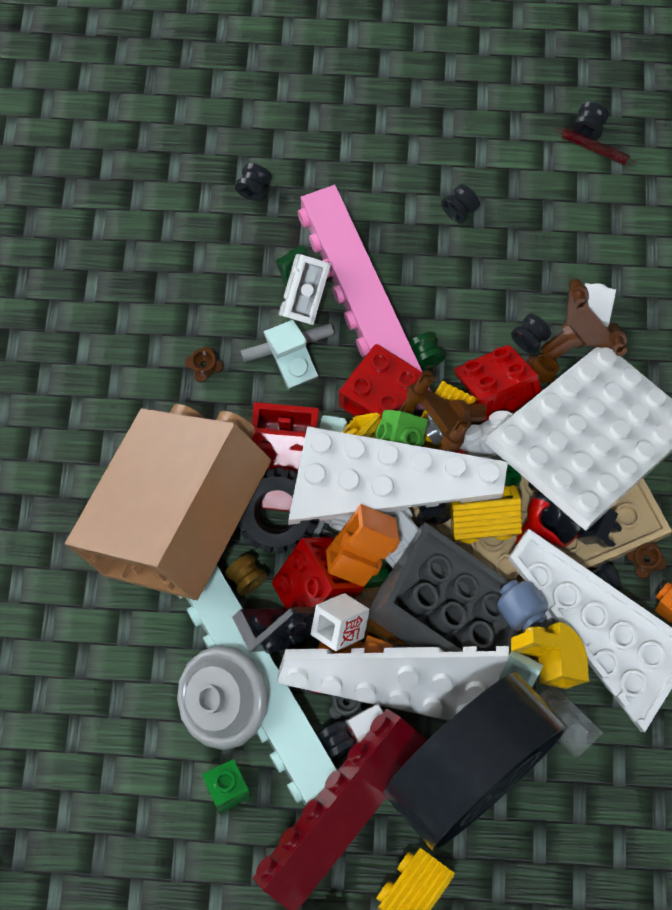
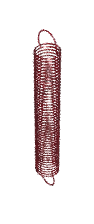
(591, 145)

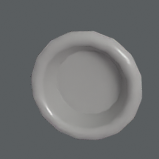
(222, 697)

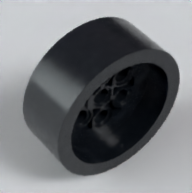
(474, 760)

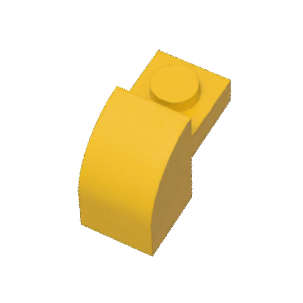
(558, 651)

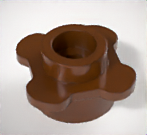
(199, 356)
(545, 367)
(651, 551)

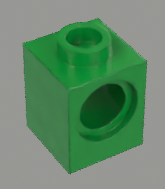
(226, 786)

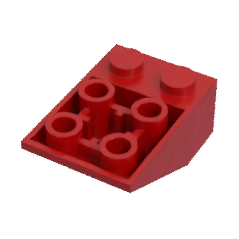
(281, 437)

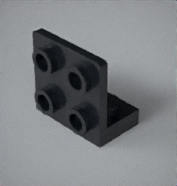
(274, 628)

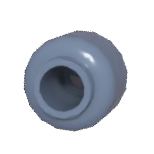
(522, 605)

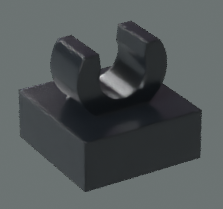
(600, 530)

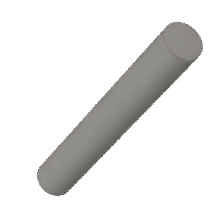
(264, 349)

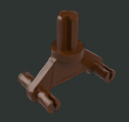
(584, 327)
(450, 416)

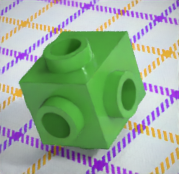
(402, 428)

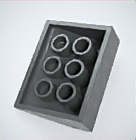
(442, 598)

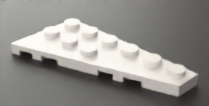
(388, 476)
(621, 639)
(400, 678)

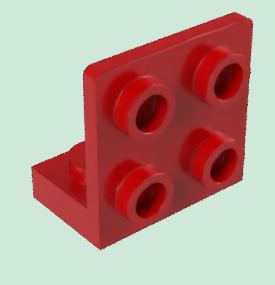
(500, 380)
(377, 383)
(305, 576)

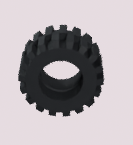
(264, 536)

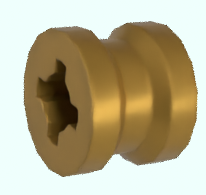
(245, 574)

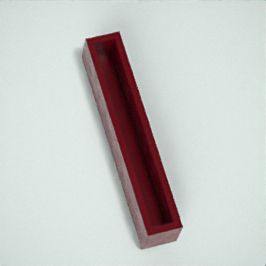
(337, 812)

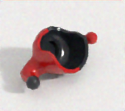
(549, 522)

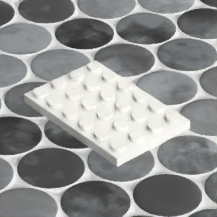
(588, 435)

